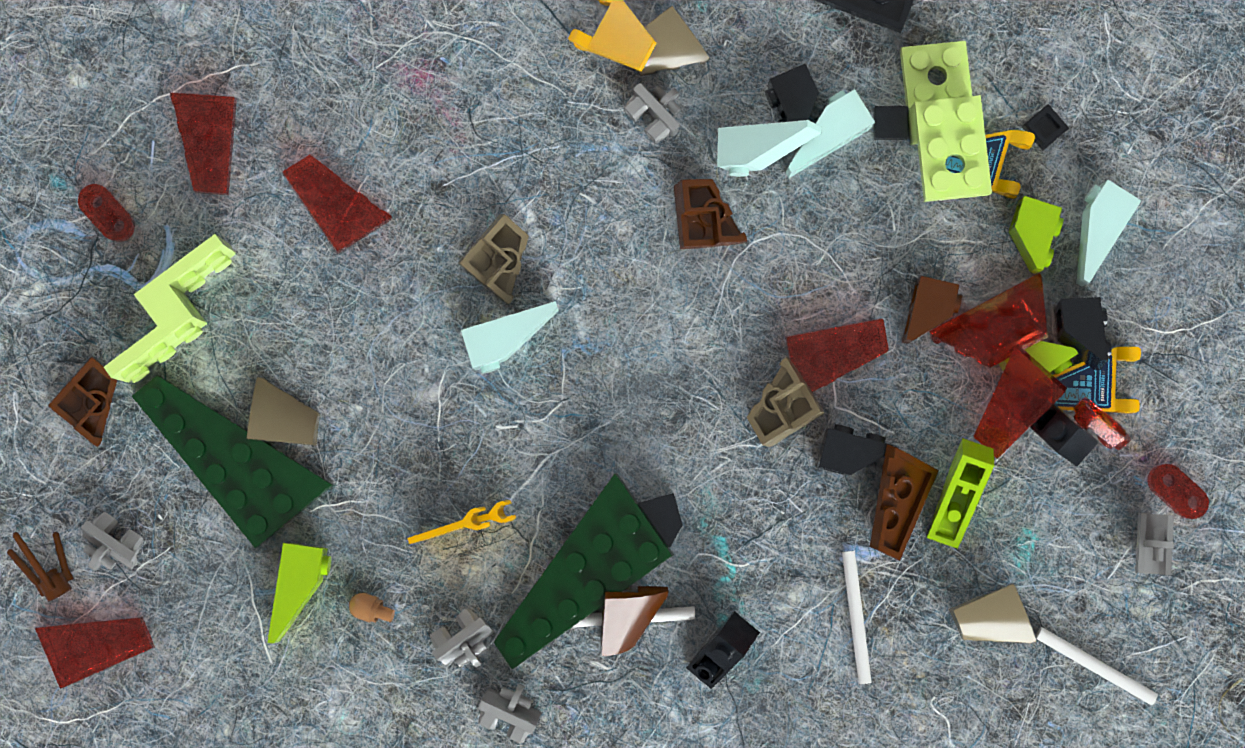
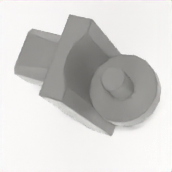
(644, 102)
(99, 534)
(1154, 544)
(464, 645)
(511, 708)

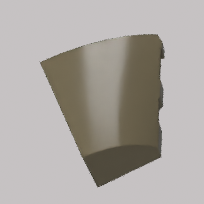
(674, 44)
(497, 257)
(784, 406)
(281, 417)
(994, 617)

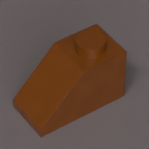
(930, 305)

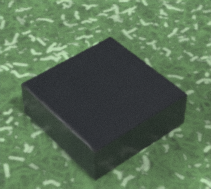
(891, 122)
(1046, 127)

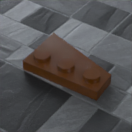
(900, 500)

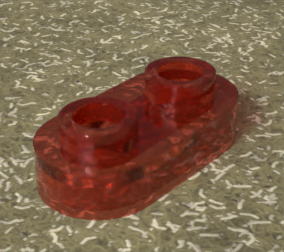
(107, 214)
(1109, 431)
(1179, 492)

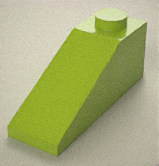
(961, 492)
(298, 578)

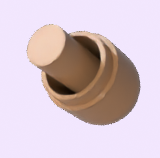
(369, 608)

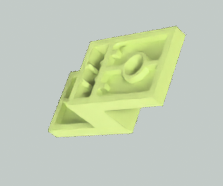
(945, 121)
(171, 310)

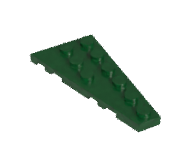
(244, 475)
(603, 554)

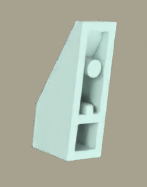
(840, 123)
(759, 145)
(1102, 223)
(501, 338)

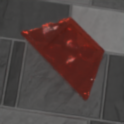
(998, 324)

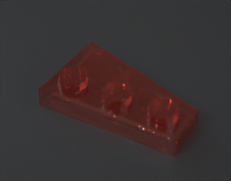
(208, 138)
(334, 206)
(834, 351)
(1018, 401)
(91, 647)

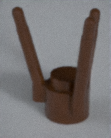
(50, 583)

